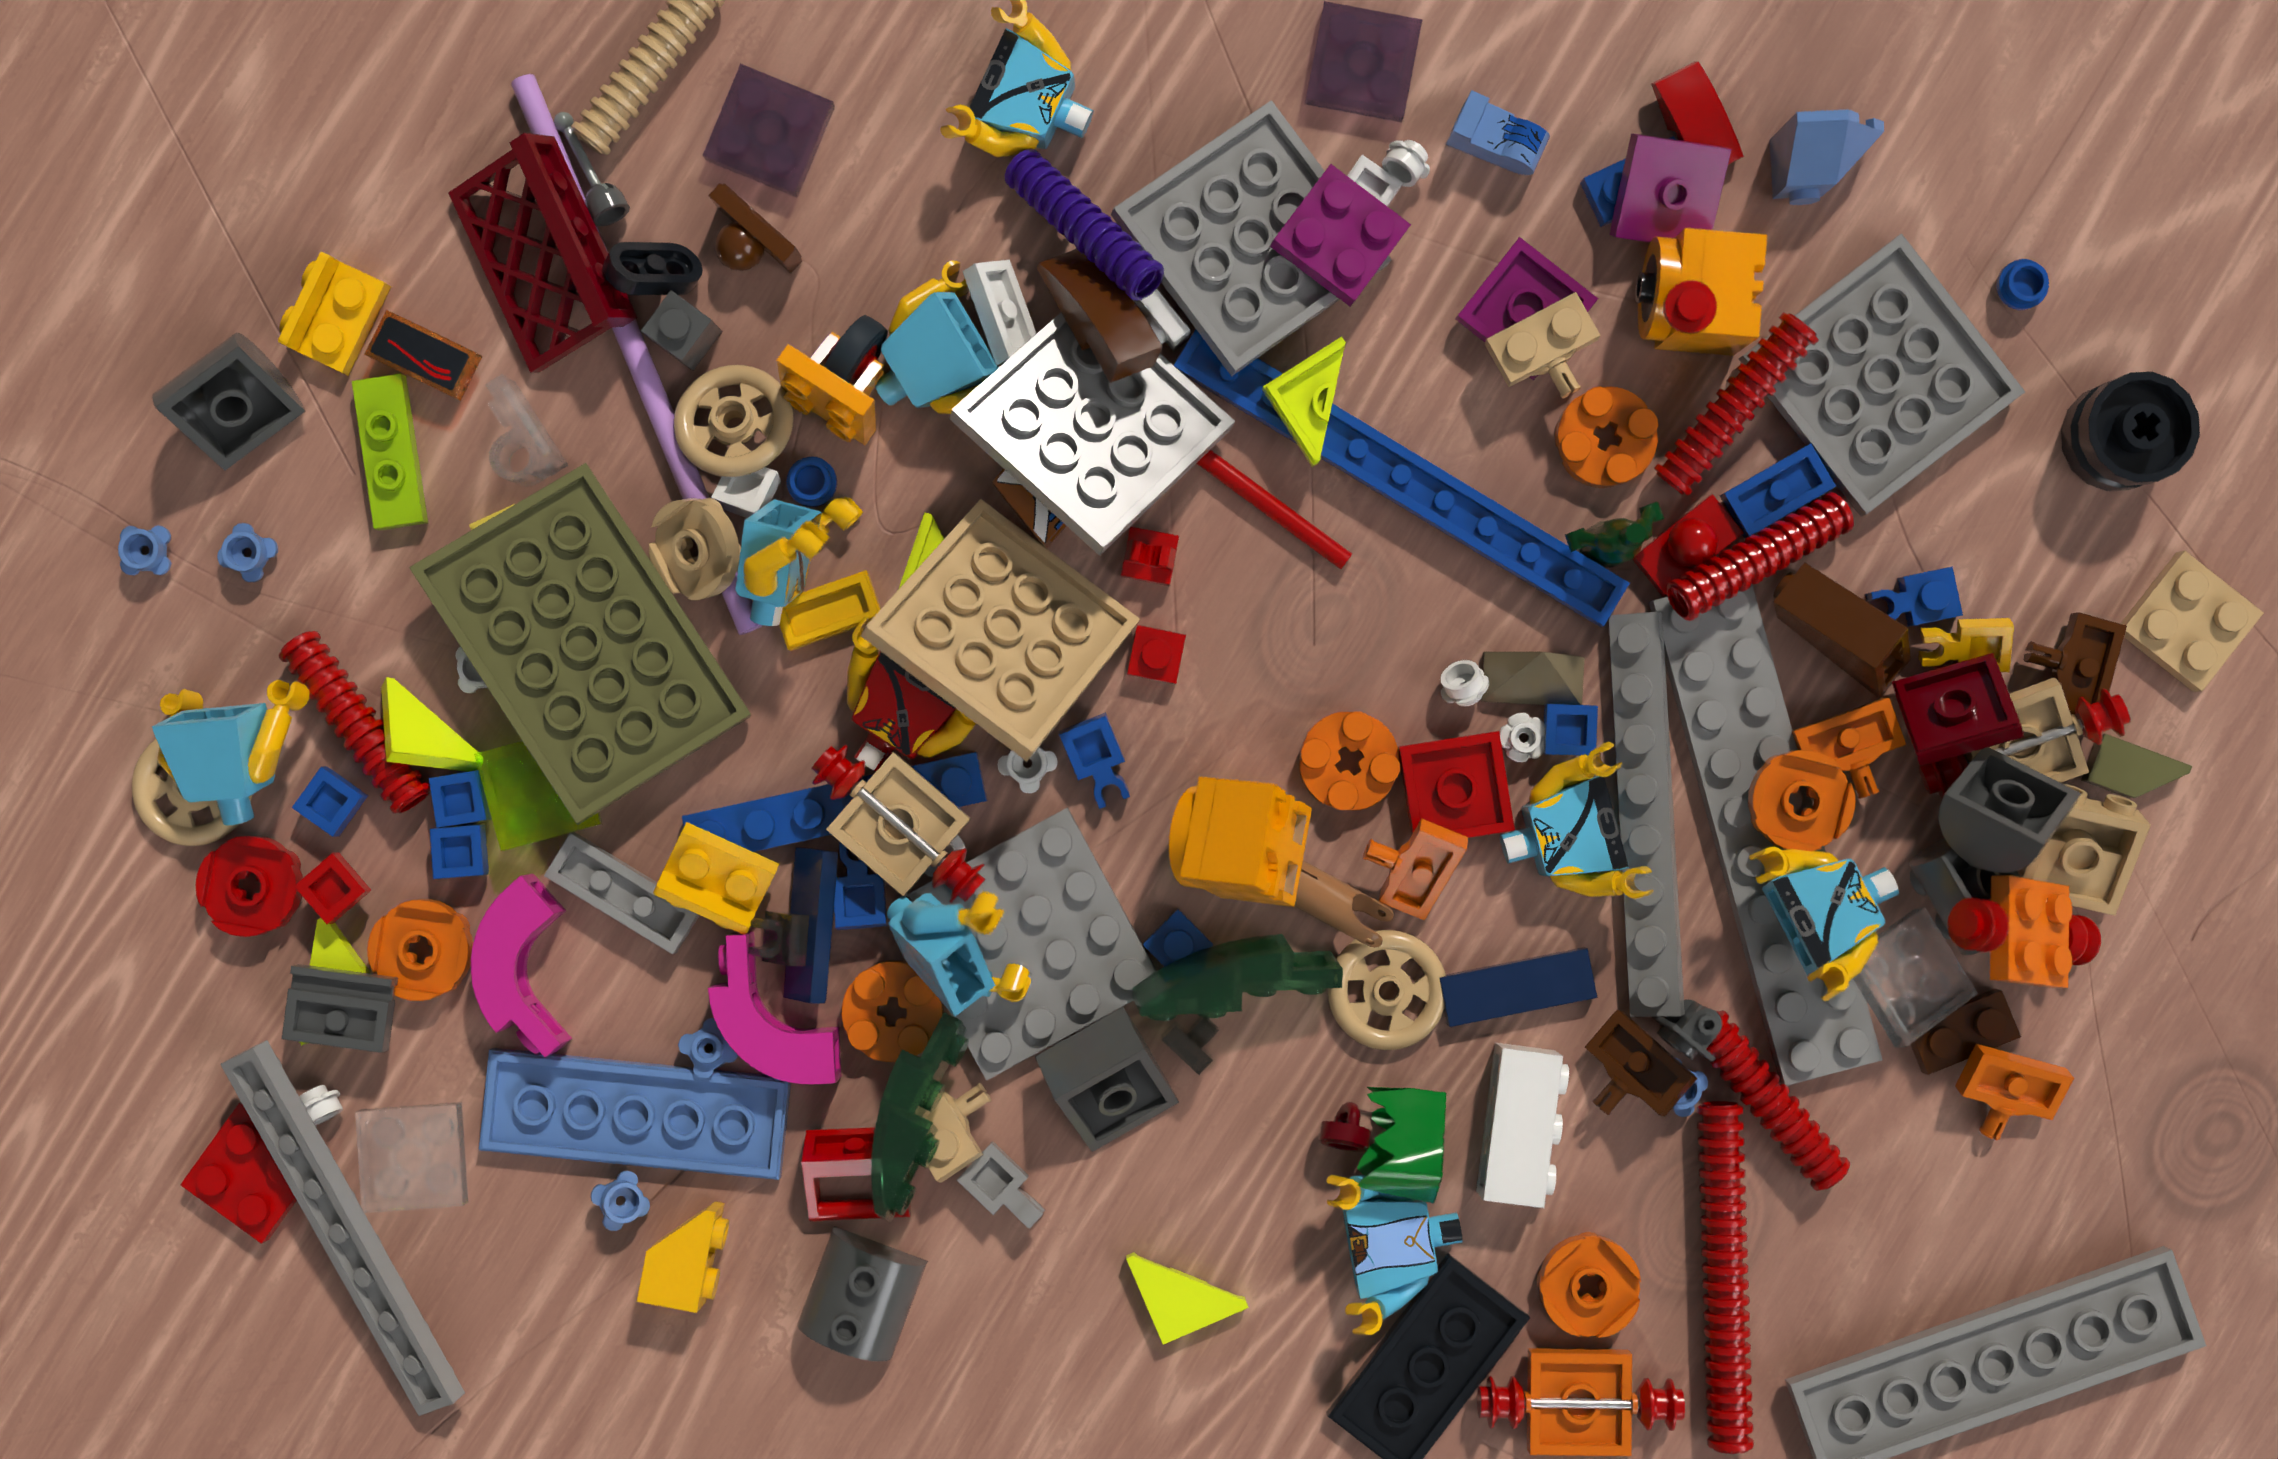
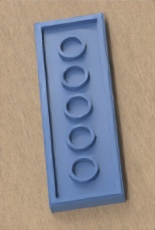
(634, 1114)

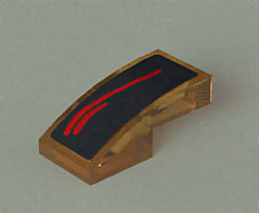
(423, 355)

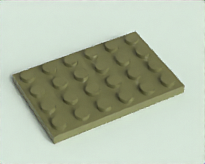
(580, 643)

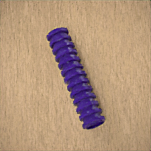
(1084, 224)

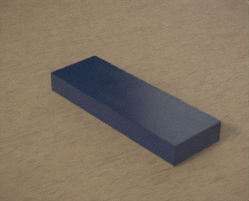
(813, 896)
(1518, 986)

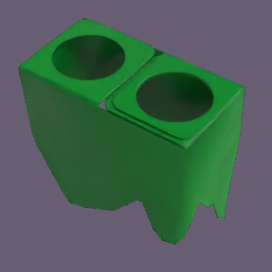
(1411, 1151)

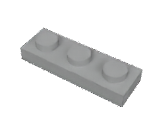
(619, 892)

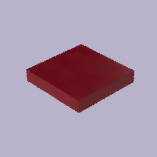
(1957, 709)

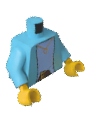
(946, 952)
(1389, 1248)

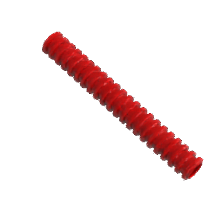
(1725, 1277)

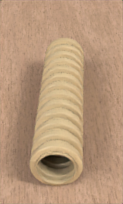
(642, 71)

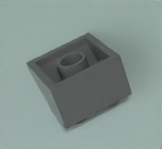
(1106, 1079)

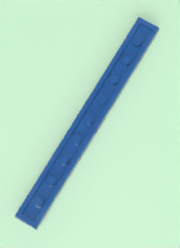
(1424, 491)

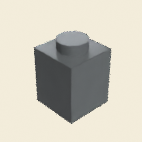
(681, 330)

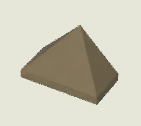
(1533, 678)

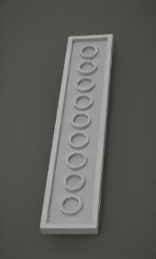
(1732, 726)

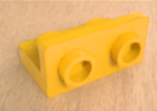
(332, 313)
(715, 878)

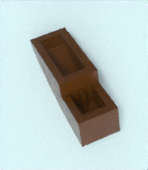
(1101, 315)

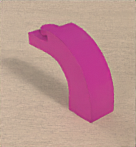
(501, 961)
(759, 1037)

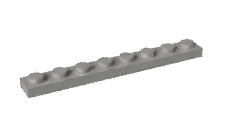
(1647, 813)
(343, 1228)

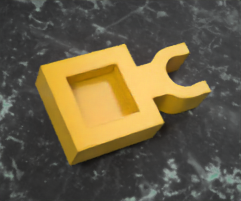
(1972, 640)

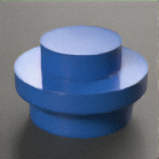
(2022, 284)
(811, 481)

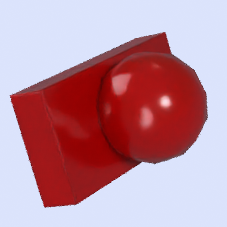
(1687, 543)

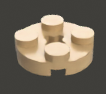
(716, 541)

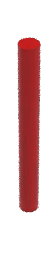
(1275, 509)

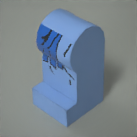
(1497, 136)

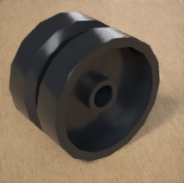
(2130, 431)

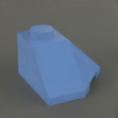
(1817, 151)

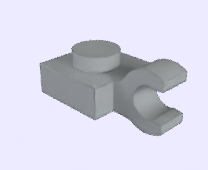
(997, 1181)

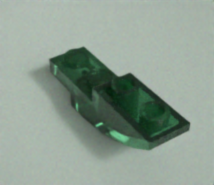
(1216, 977)
(901, 1135)

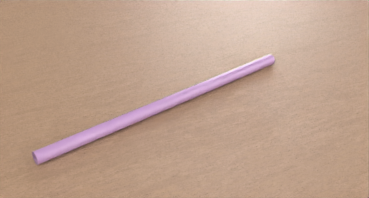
(639, 361)

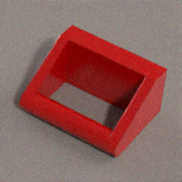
(838, 1155)

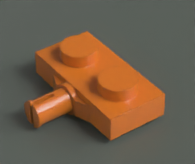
(1855, 740)
(1418, 868)
(2012, 1086)

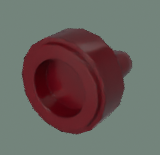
(1345, 1130)

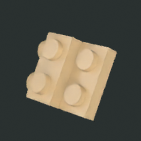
(2093, 852)

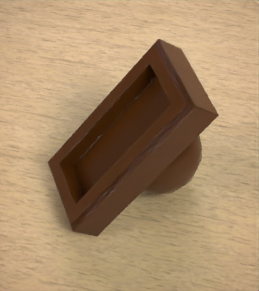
(745, 239)

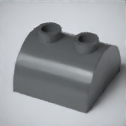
(229, 401)
(2002, 812)
(1947, 880)
(860, 1296)

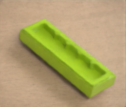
(389, 452)

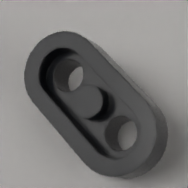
(652, 268)

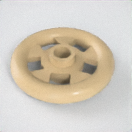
(705, 394)
(179, 826)
(1402, 1030)

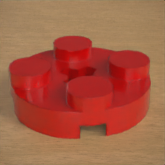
(227, 903)

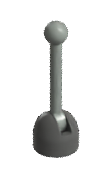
(603, 200)

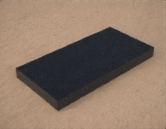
(1428, 1363)

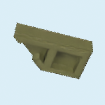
(2130, 768)

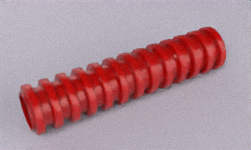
(1736, 403)
(1760, 556)
(352, 720)
(1776, 1108)

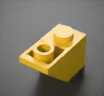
(680, 1264)

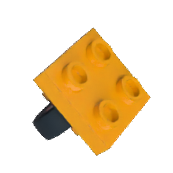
(838, 379)

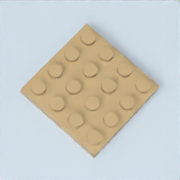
(1001, 629)

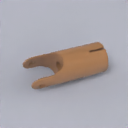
(1335, 902)

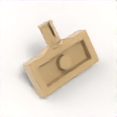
(1544, 344)
(956, 1144)

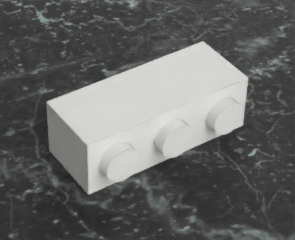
(1521, 1125)

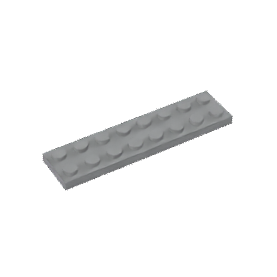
(1998, 1360)

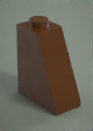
(1843, 627)

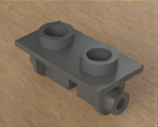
(1691, 1031)

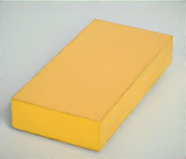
(828, 610)

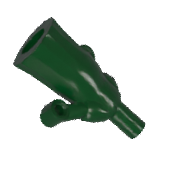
(1616, 539)

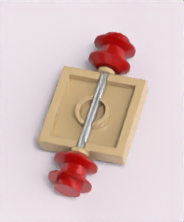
(2049, 735)
(898, 823)

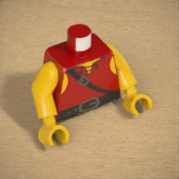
(897, 708)

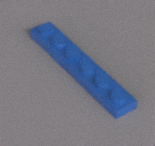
(810, 811)

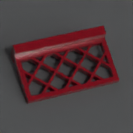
(567, 227)

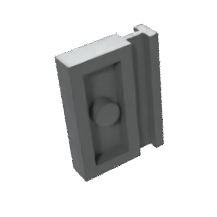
(339, 1008)

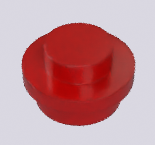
(1690, 306)

